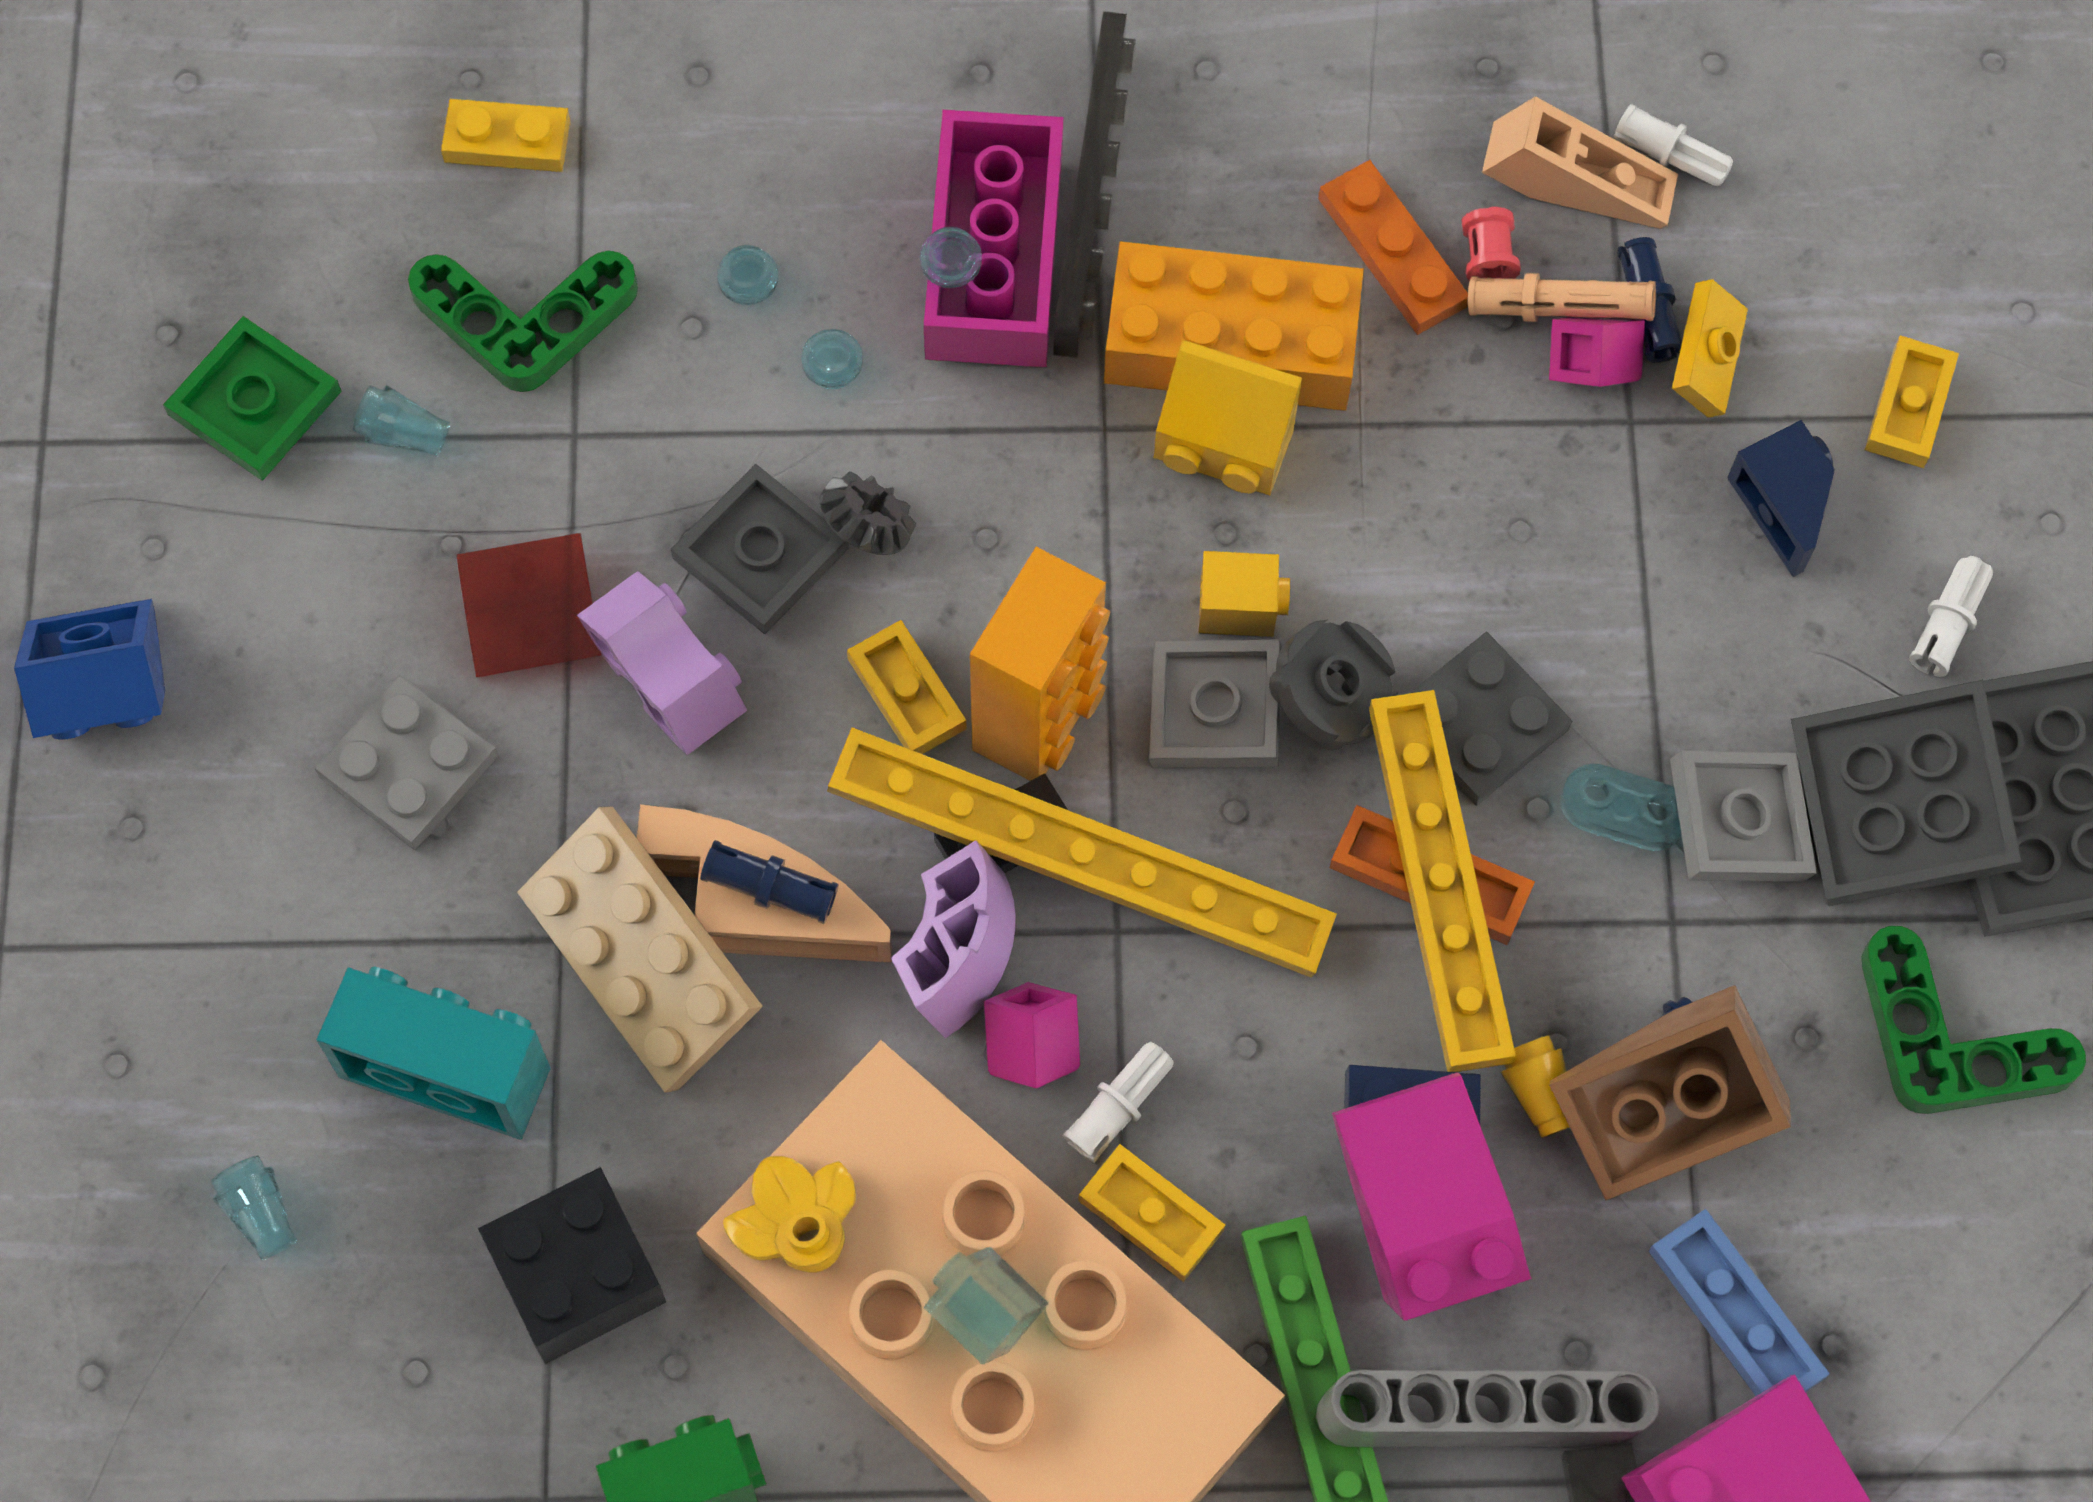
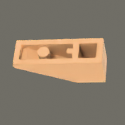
(1577, 166)

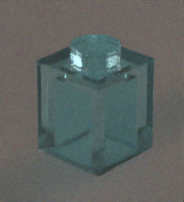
(984, 1303)

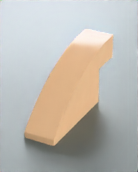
(679, 845)

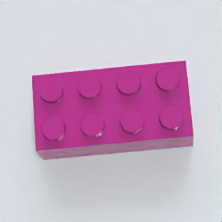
(1003, 189)

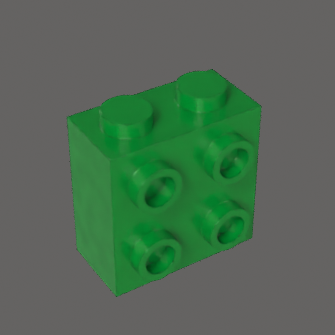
(696, 1466)

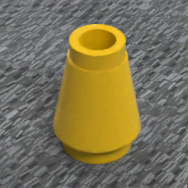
(1530, 1080)

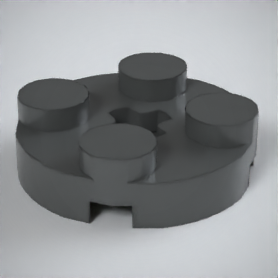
(1304, 690)

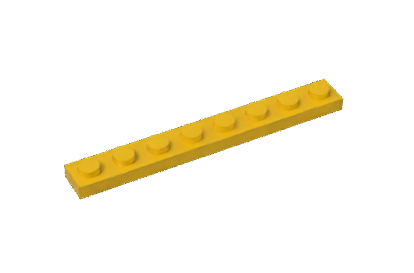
(1082, 852)

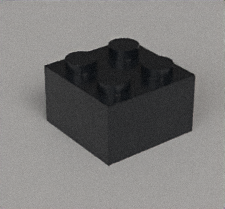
(572, 1265)

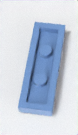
(1735, 1306)

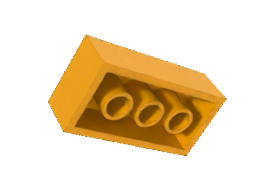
(1243, 305)
(1039, 666)

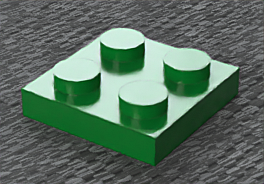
(252, 398)

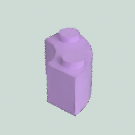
(671, 670)
(961, 939)

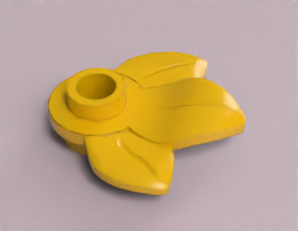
(789, 1206)

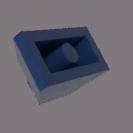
(1786, 490)

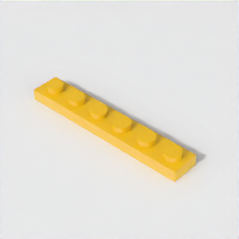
(1441, 882)

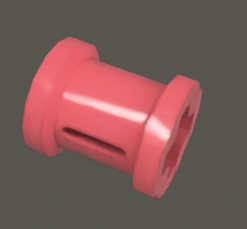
(1490, 243)

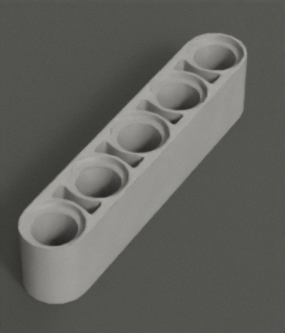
(1515, 1394)

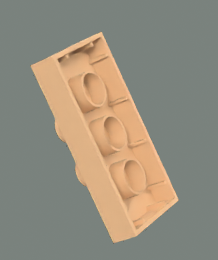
(1097, 1399)

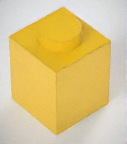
(1241, 593)

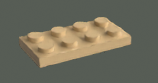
(639, 949)

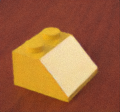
(1227, 418)

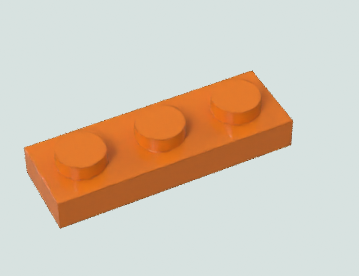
(1393, 247)
(1373, 857)

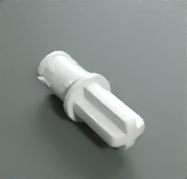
(1672, 146)
(1952, 616)
(1118, 1102)

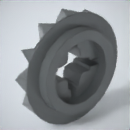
(877, 533)

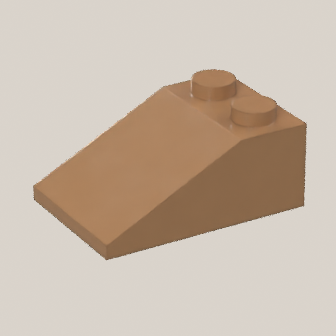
(1673, 1094)

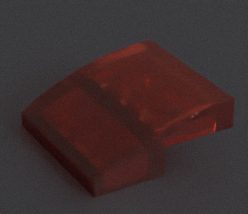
(526, 604)

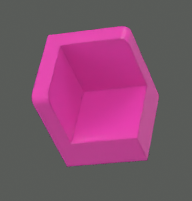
(1596, 350)
(1032, 1034)

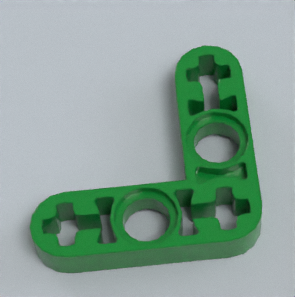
(517, 335)
(1953, 1061)

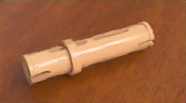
(1561, 298)

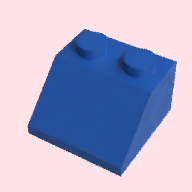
(91, 670)

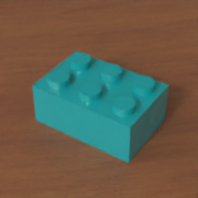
(435, 1050)

